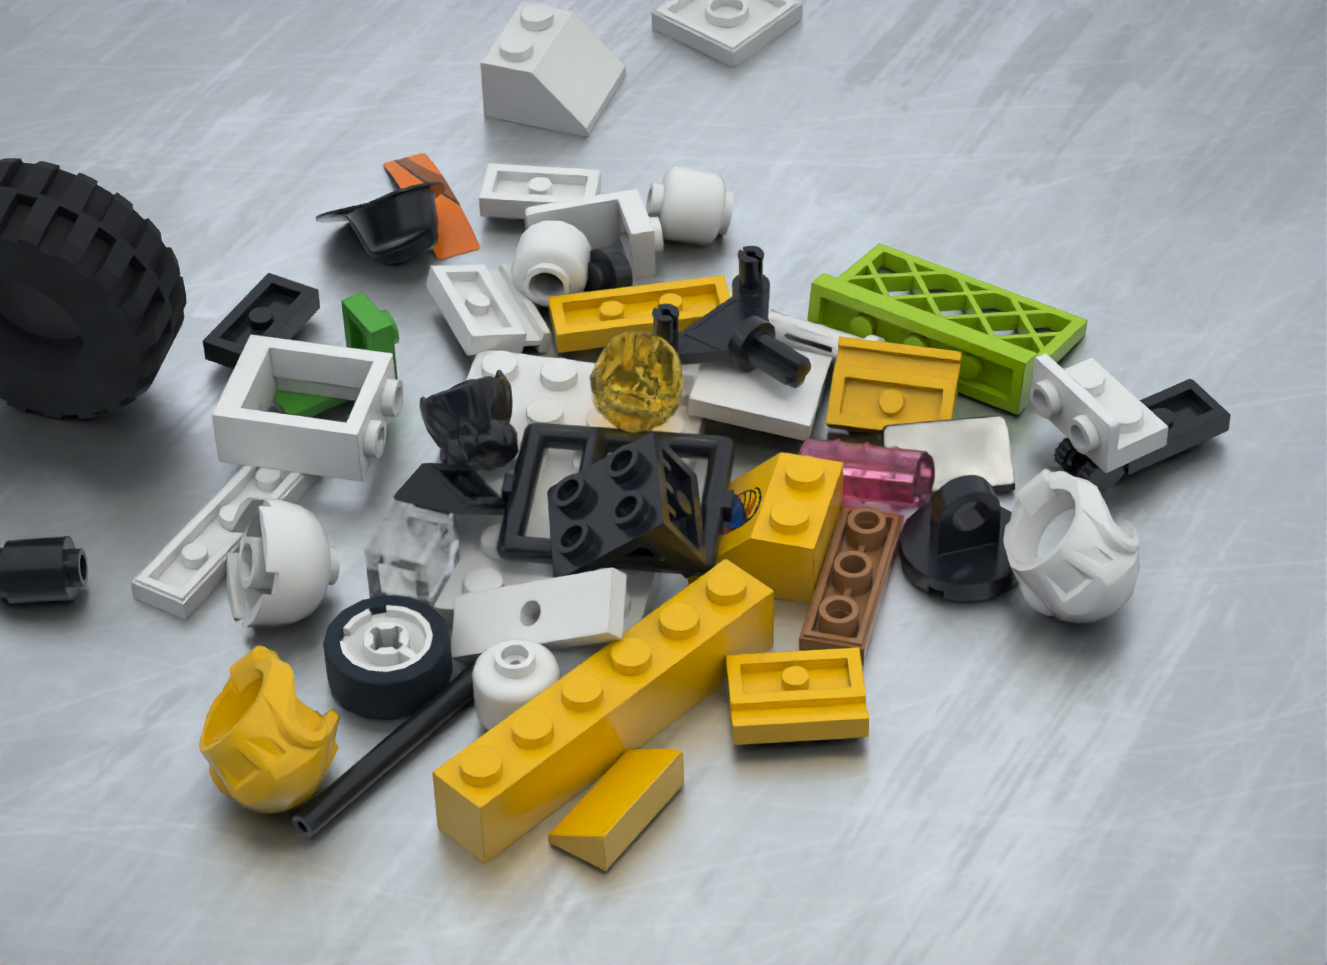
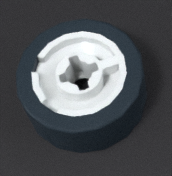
(387, 656)

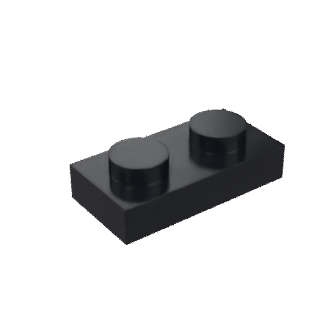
(270, 309)

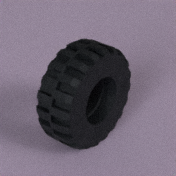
(81, 294)

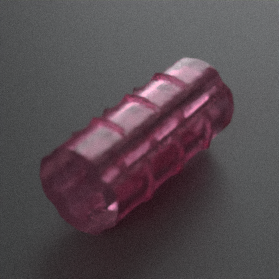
(879, 472)

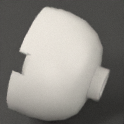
(280, 564)

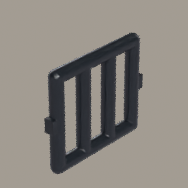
(595, 444)

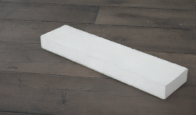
(197, 556)

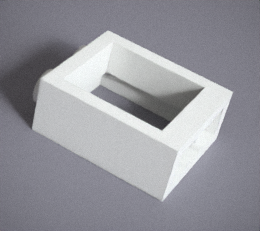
(298, 443)

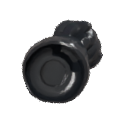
(473, 423)

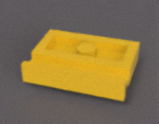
(891, 385)
(796, 696)

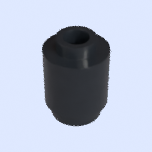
(41, 570)

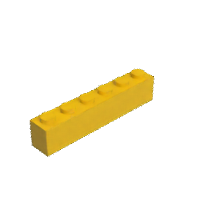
(600, 710)

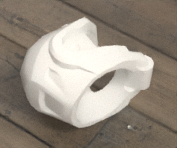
(1092, 565)

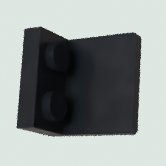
(626, 502)

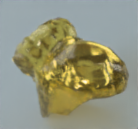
(637, 382)

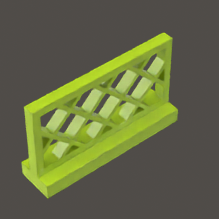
(992, 366)

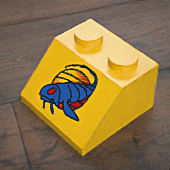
(783, 523)

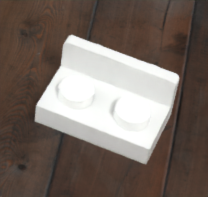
(1095, 412)

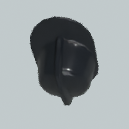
(396, 223)

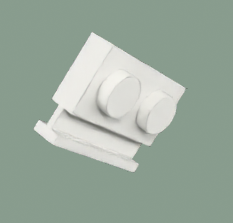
(487, 309)

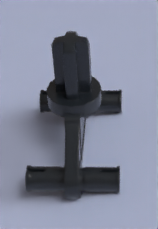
(736, 329)

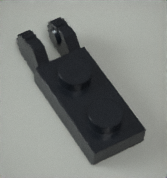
(1190, 419)

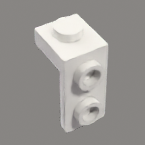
(610, 221)

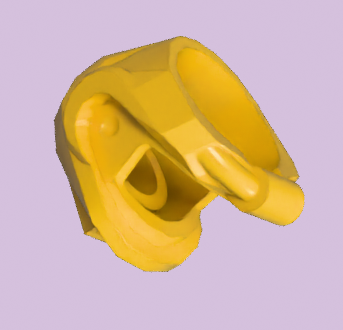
(263, 740)

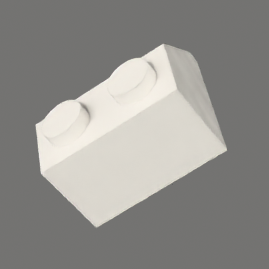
(549, 72)

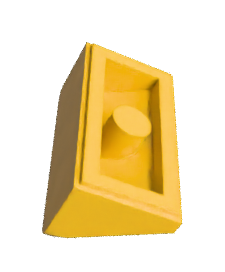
(620, 805)

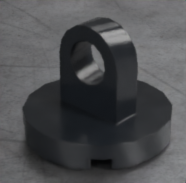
(959, 542)

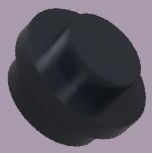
(608, 270)

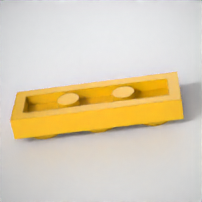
(596, 317)

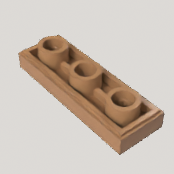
(852, 580)

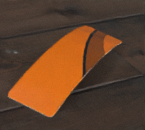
(454, 229)

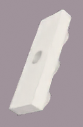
(547, 611)

